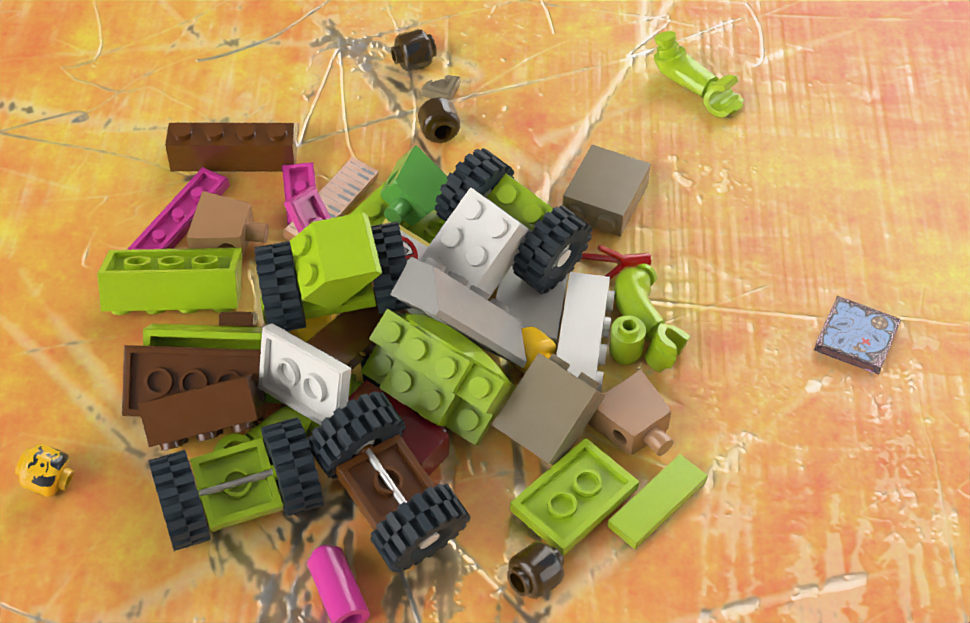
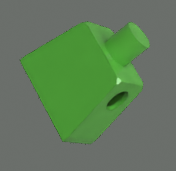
(412, 187)

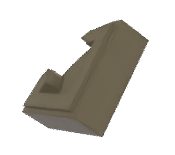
(441, 88)

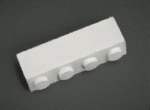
(585, 324)

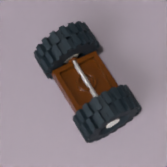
(387, 482)

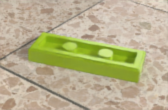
(657, 501)

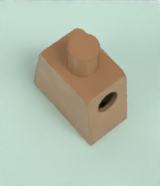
(224, 224)
(634, 416)

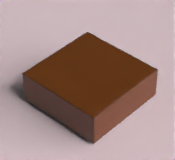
(238, 319)

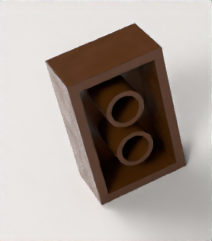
(202, 412)

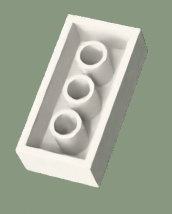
(477, 242)

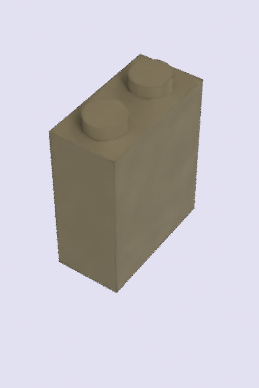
(607, 189)
(549, 408)

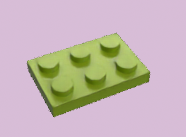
(574, 496)

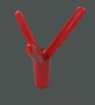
(622, 261)

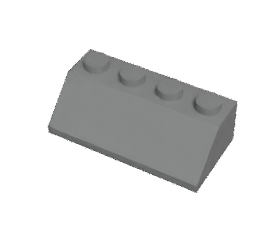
(461, 308)

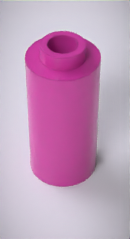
(337, 585)

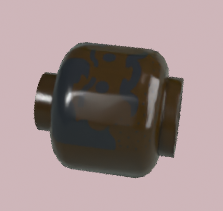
(413, 50)
(439, 120)
(535, 570)

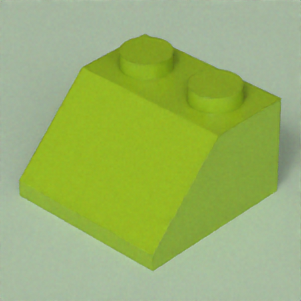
(335, 259)

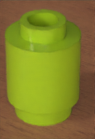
(627, 339)

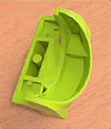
(437, 373)

